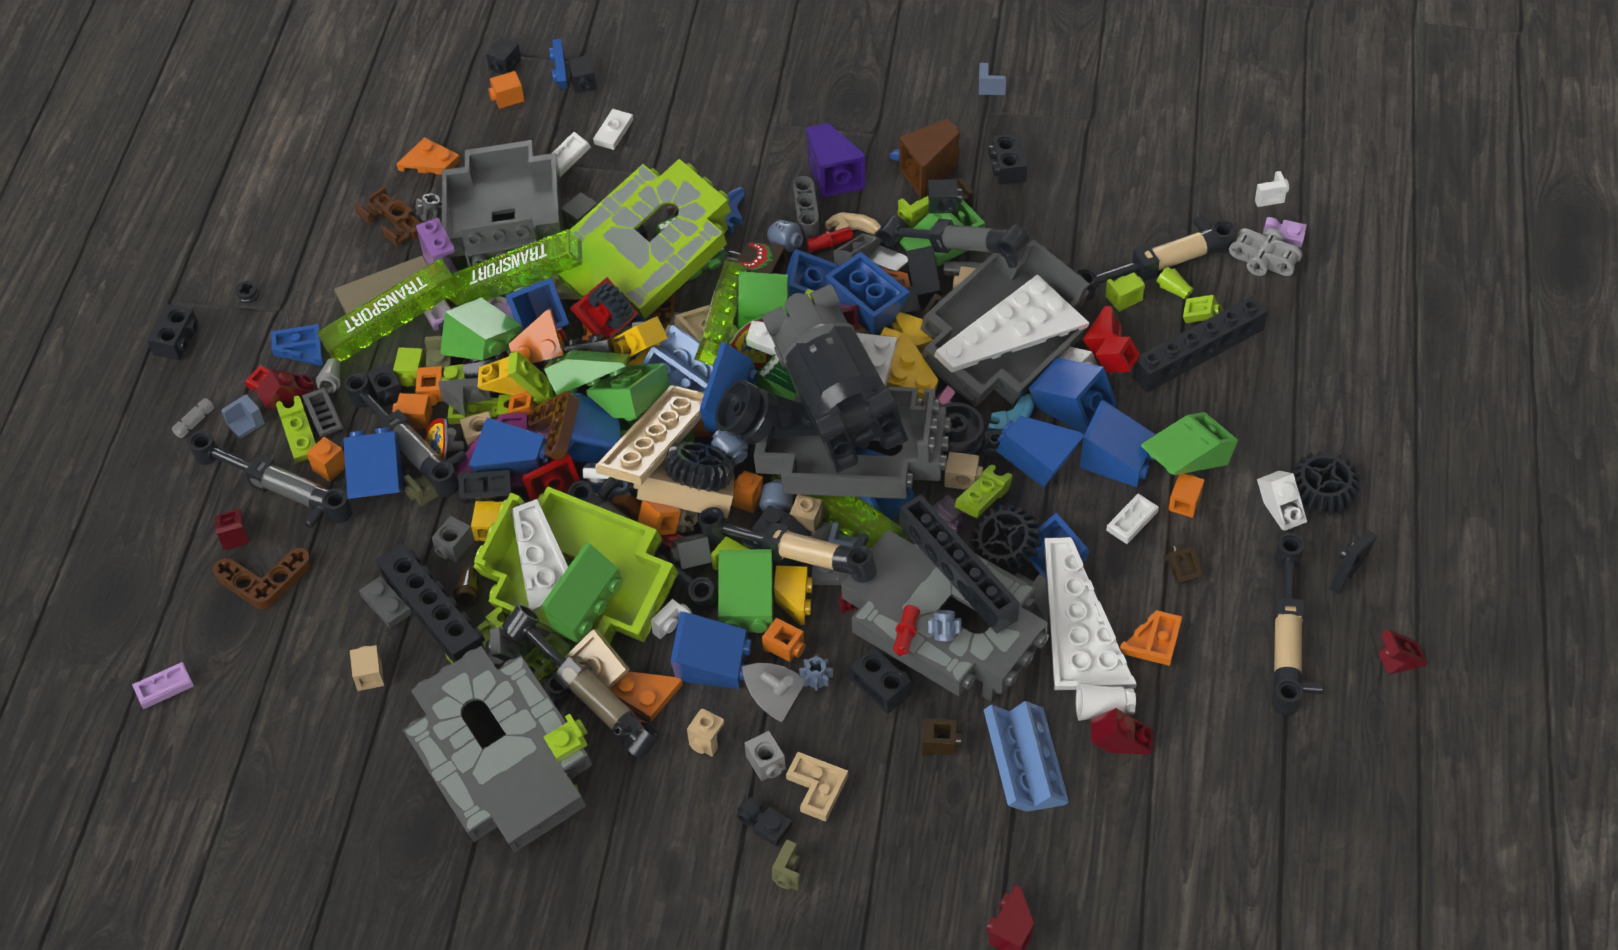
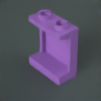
(435, 243)

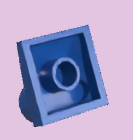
(807, 272)
(1055, 528)

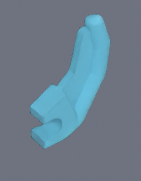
(1023, 408)

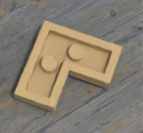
(823, 781)

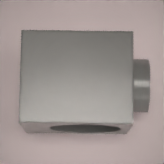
(764, 746)

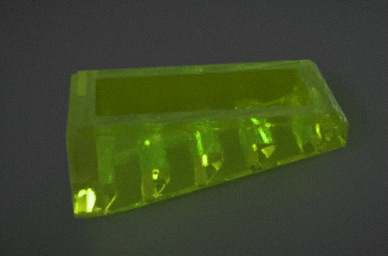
(537, 654)

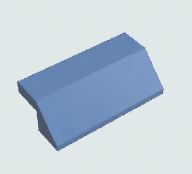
(679, 355)
(1026, 757)

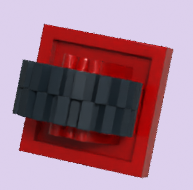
(604, 309)

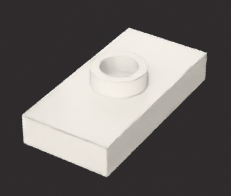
(613, 129)
(570, 151)
(1132, 518)

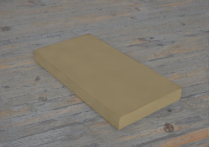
(363, 290)

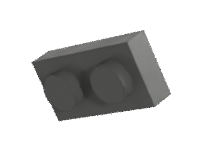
(385, 602)

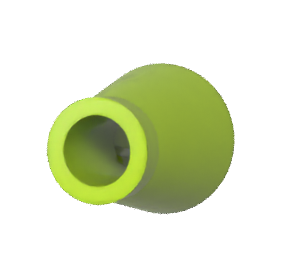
(1173, 282)

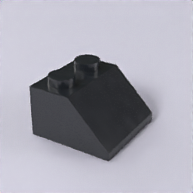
(775, 515)

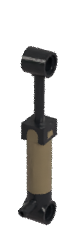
(576, 676)

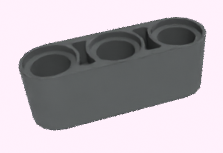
(806, 206)

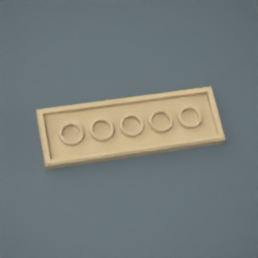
(652, 436)

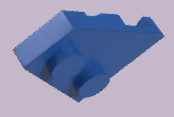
(557, 55)
(298, 344)

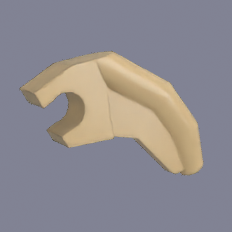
(854, 221)

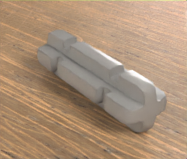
(192, 418)

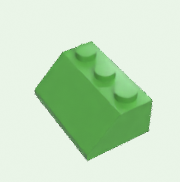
(631, 390)
(582, 593)

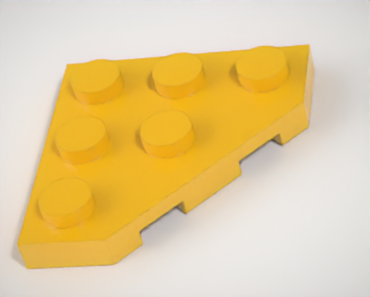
(909, 366)

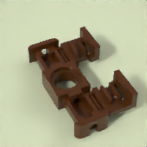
(403, 224)

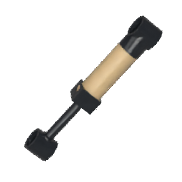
(1149, 261)
(785, 544)
(1288, 633)

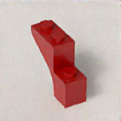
(1108, 345)

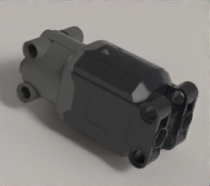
(833, 376)

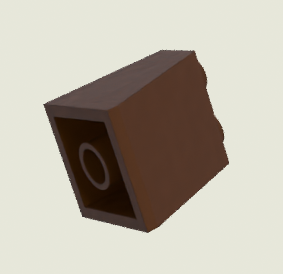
(929, 154)

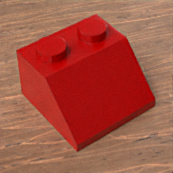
(556, 475)

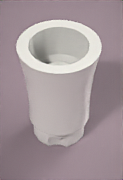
(1096, 700)

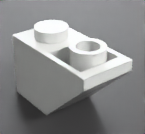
(1282, 499)

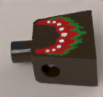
(760, 257)

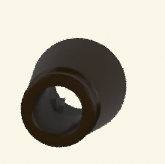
(467, 587)

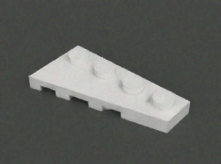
(538, 551)

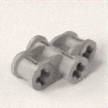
(1268, 253)

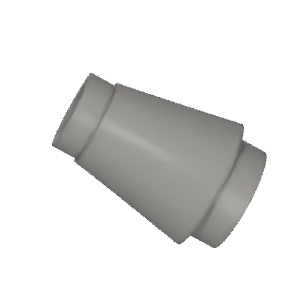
(329, 376)

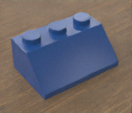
(871, 288)
(728, 368)

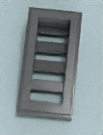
(315, 398)

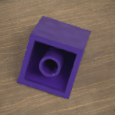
(834, 161)

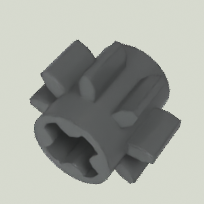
(429, 207)

